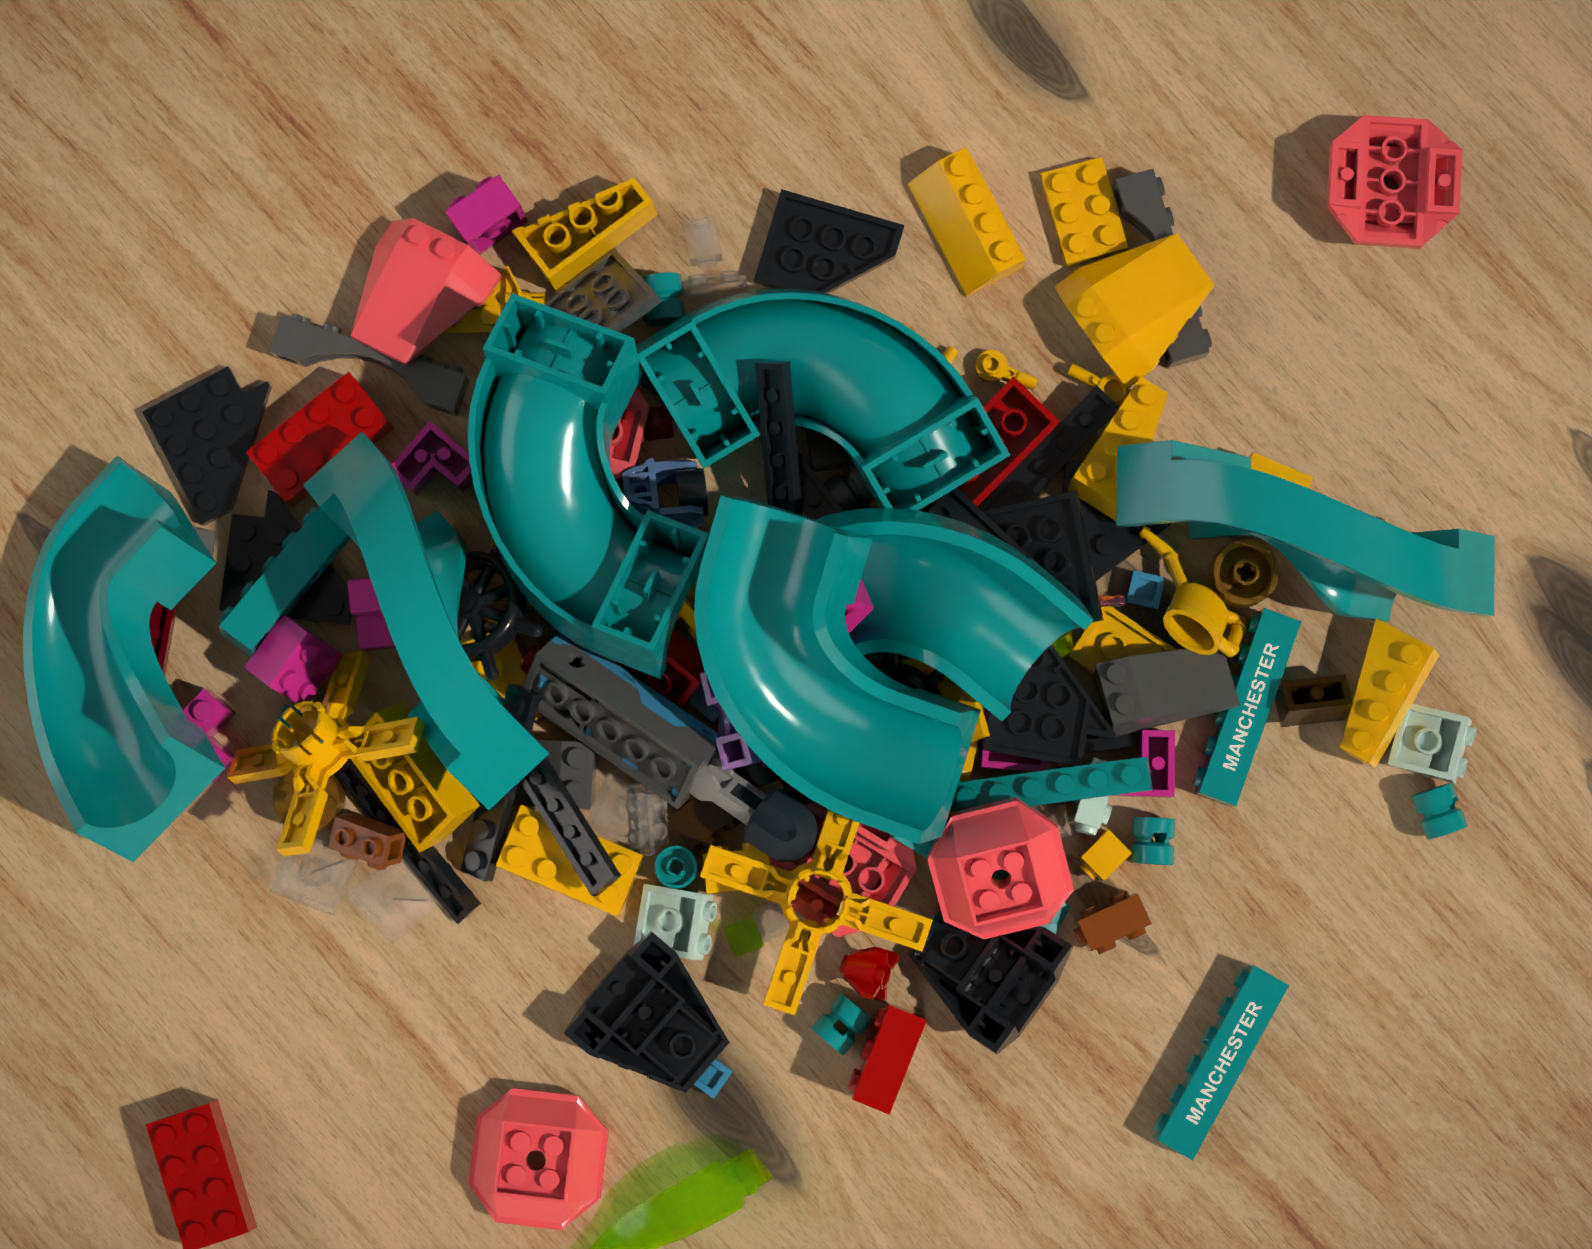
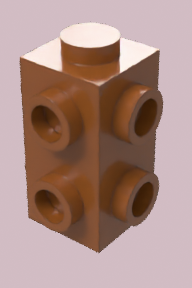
(367, 840)
(1103, 926)

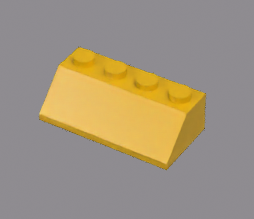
(967, 222)

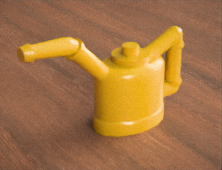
(1196, 611)

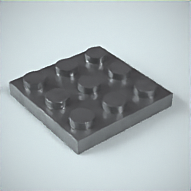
(606, 294)

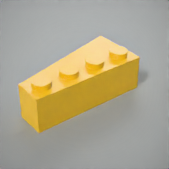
(585, 231)
(1132, 424)
(1385, 690)

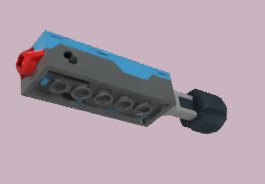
(658, 743)

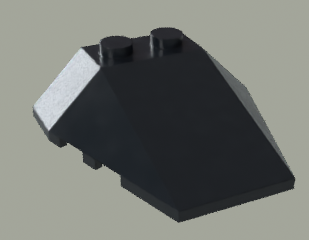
(992, 982)
(650, 1018)

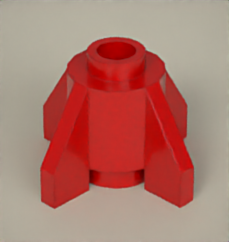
(869, 971)

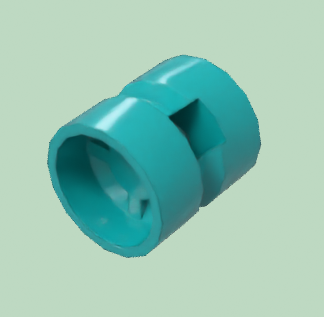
(668, 288)
(1439, 811)
(1148, 852)
(676, 867)
(851, 1015)

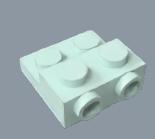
(1432, 743)
(1090, 813)
(677, 918)

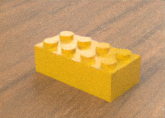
(417, 788)
(537, 856)

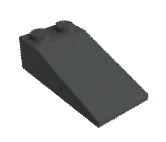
(1163, 688)

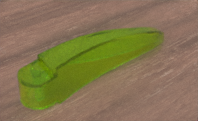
(688, 1205)

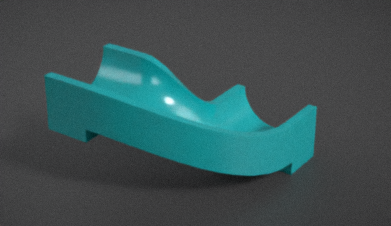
(852, 376)
(549, 493)
(1340, 551)
(419, 587)
(957, 601)
(92, 681)
(801, 689)

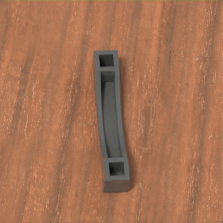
(1143, 207)
(308, 344)

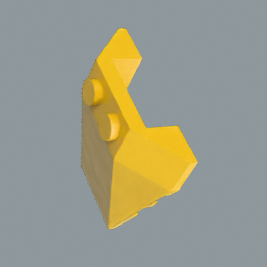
(1136, 303)

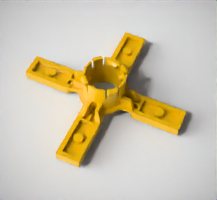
(315, 762)
(804, 935)

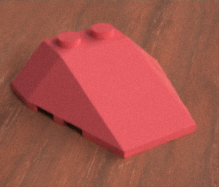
(418, 289)

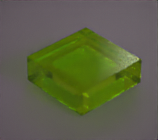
(743, 936)

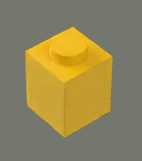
(1103, 856)

